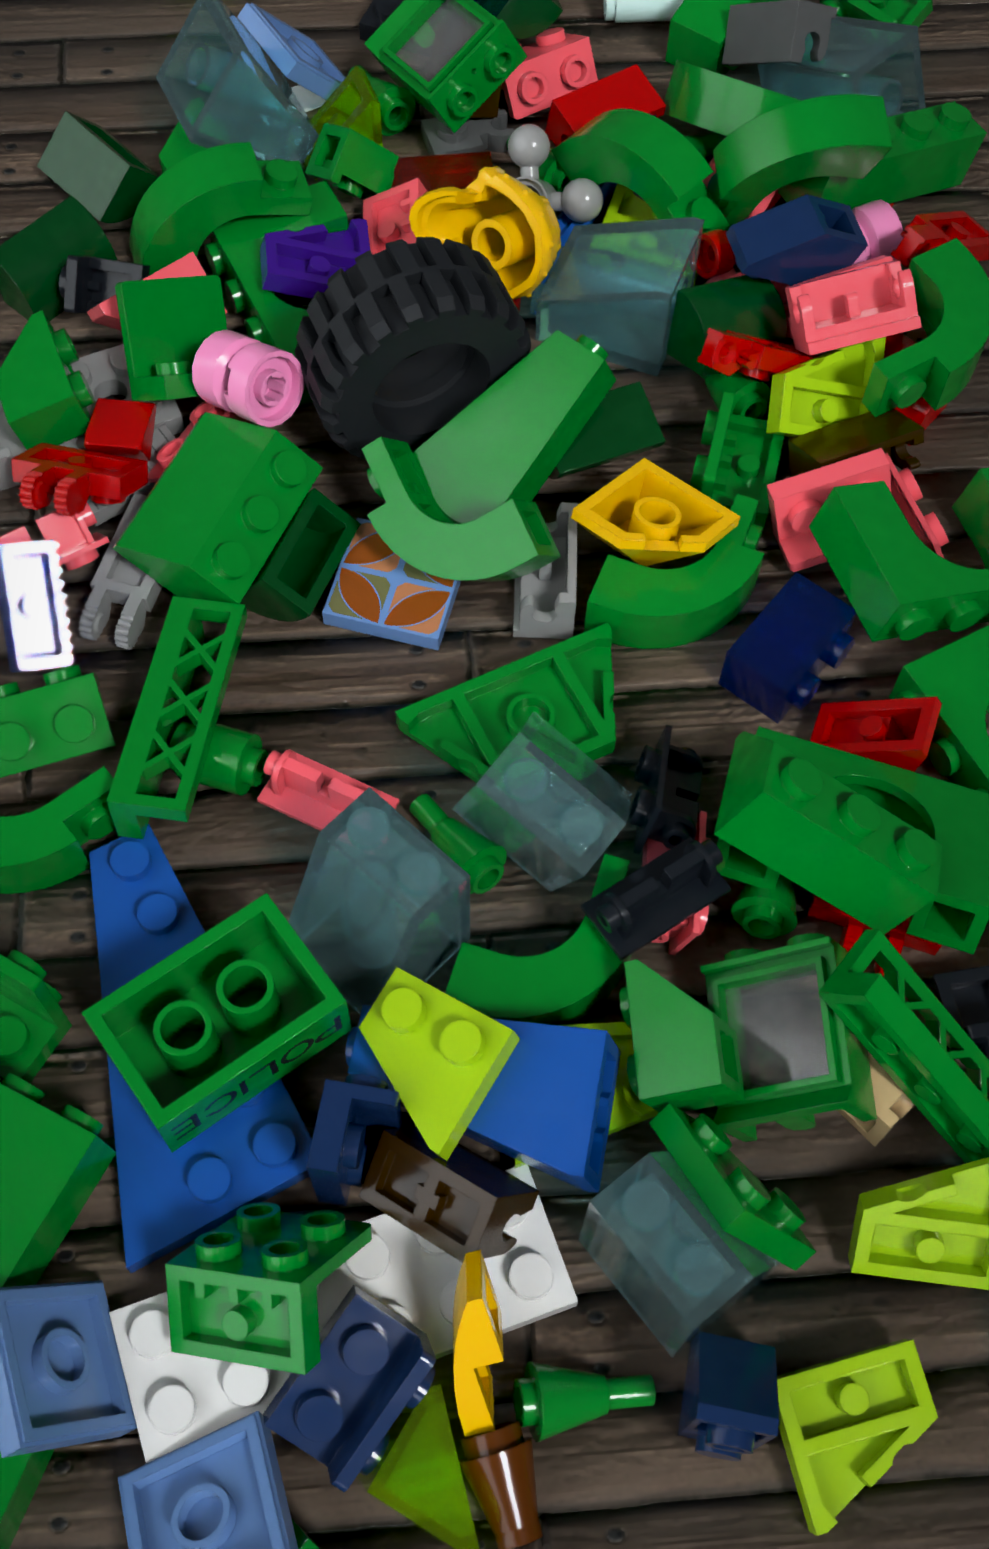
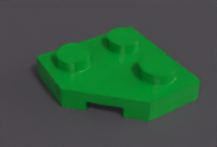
(731, 1191)

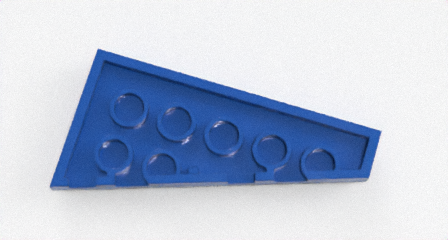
(234, 1162)

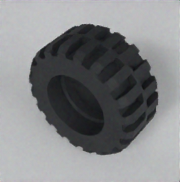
(387, 309)

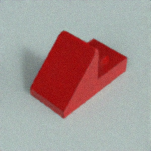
(880, 730)

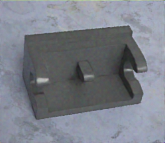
(776, 32)

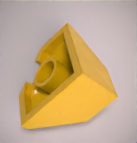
(654, 516)

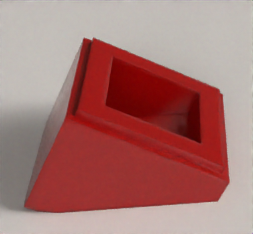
(121, 428)

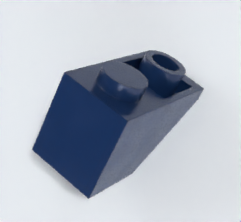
(797, 240)
(729, 1396)

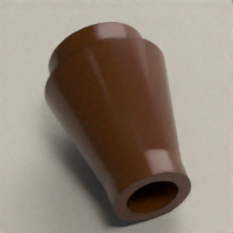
(503, 1481)

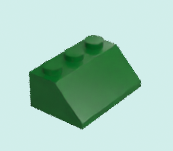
(218, 509)
(826, 835)

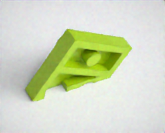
(822, 389)
(436, 1055)
(926, 1228)
(849, 1422)

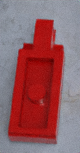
(935, 229)
(748, 354)

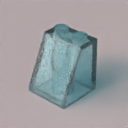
(860, 60)
(232, 89)
(620, 287)
(546, 805)
(379, 901)
(668, 1251)

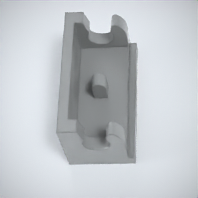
(548, 596)

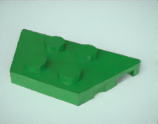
(562, 683)

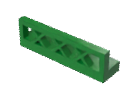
(161, 706)
(908, 1049)

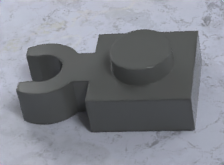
(469, 138)

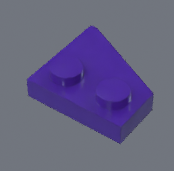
(306, 259)

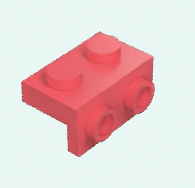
(552, 68)

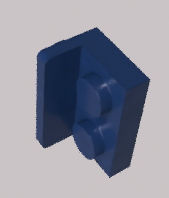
(345, 1118)
(351, 1398)

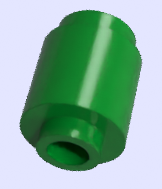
(233, 758)

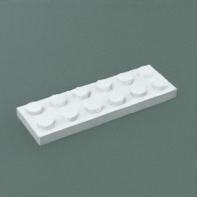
(191, 1396)

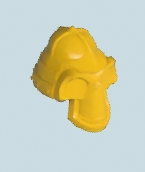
(498, 220)

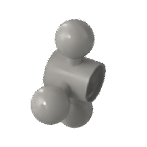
(529, 150)

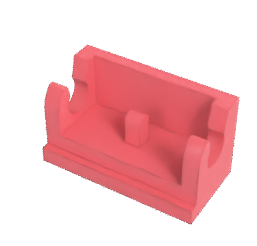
(852, 307)

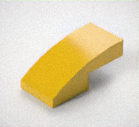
(475, 1344)

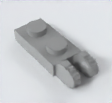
(123, 584)

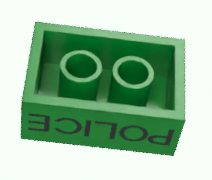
(219, 1021)

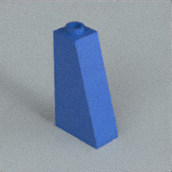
(546, 1103)

